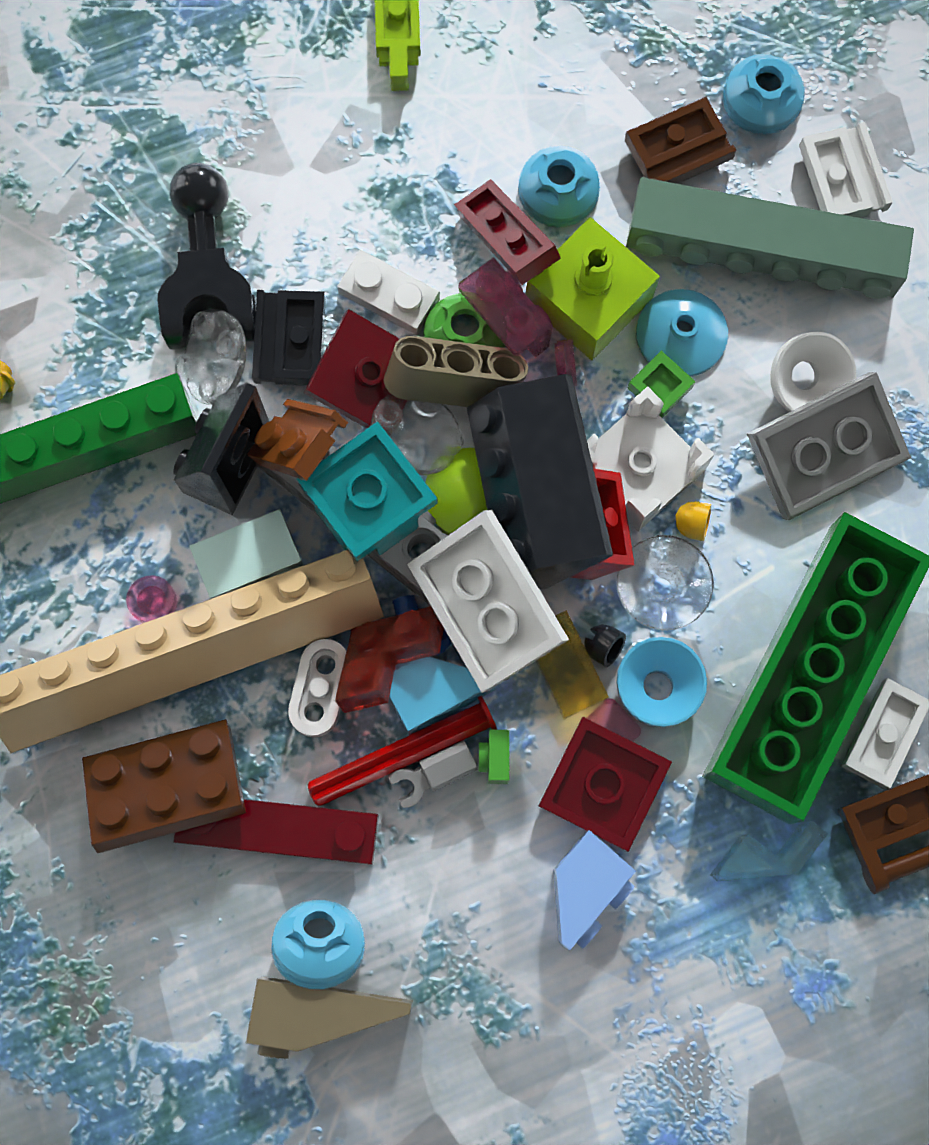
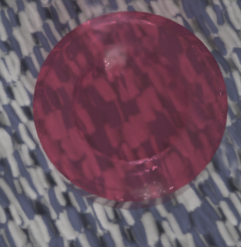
(565, 358)
(151, 598)

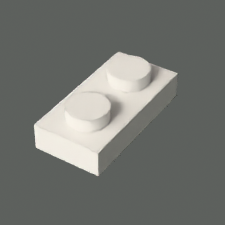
(388, 292)
(886, 734)

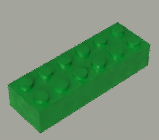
(818, 669)

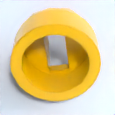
(693, 519)

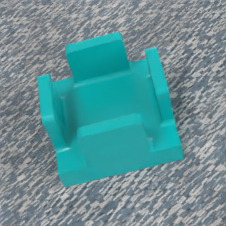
(368, 493)

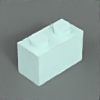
(246, 554)

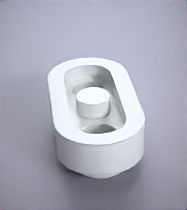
(316, 688)

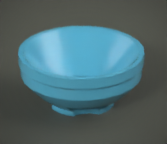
(760, 109)
(555, 203)
(674, 661)
(315, 961)

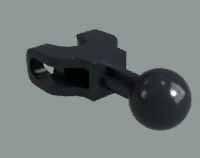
(203, 273)

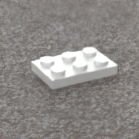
(487, 601)

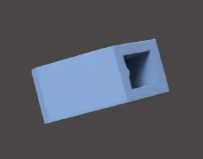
(585, 885)

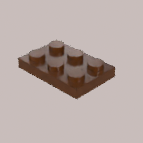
(162, 786)

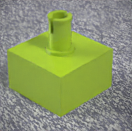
(593, 288)

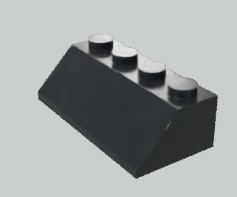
(541, 476)

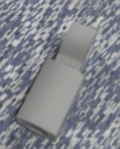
(435, 772)

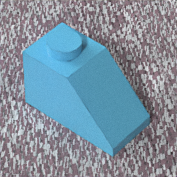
(430, 691)

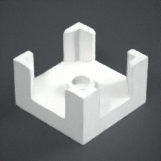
(650, 457)

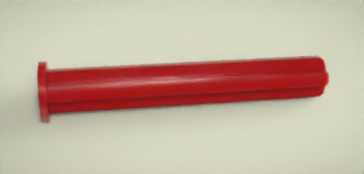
(401, 753)

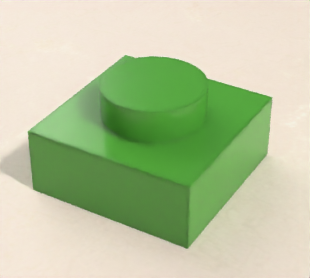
(664, 379)
(495, 757)

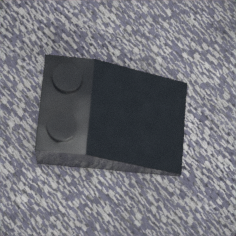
(217, 461)

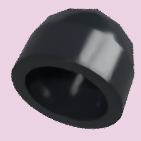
(605, 645)

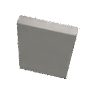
(829, 445)

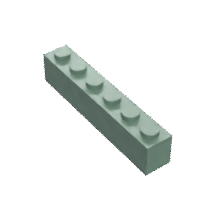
(770, 238)

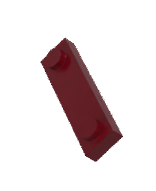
(291, 832)

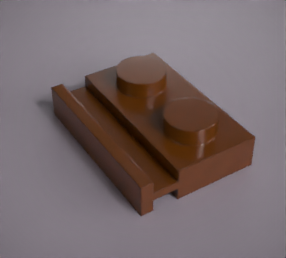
(680, 143)

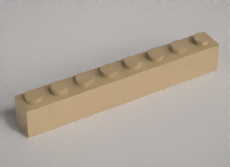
(185, 649)

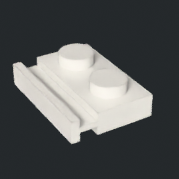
(845, 171)

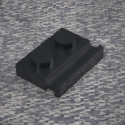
(288, 336)

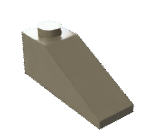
(299, 1017)

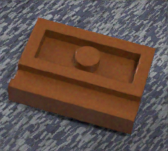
(296, 440)

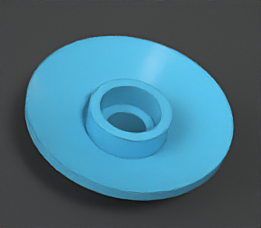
(692, 350)

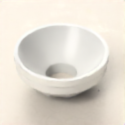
(829, 359)

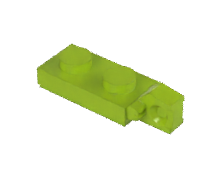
(398, 38)

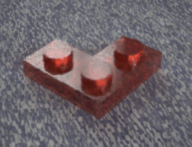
(377, 649)

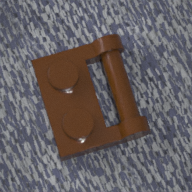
(884, 821)

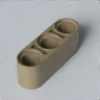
(450, 370)

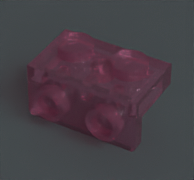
(507, 309)

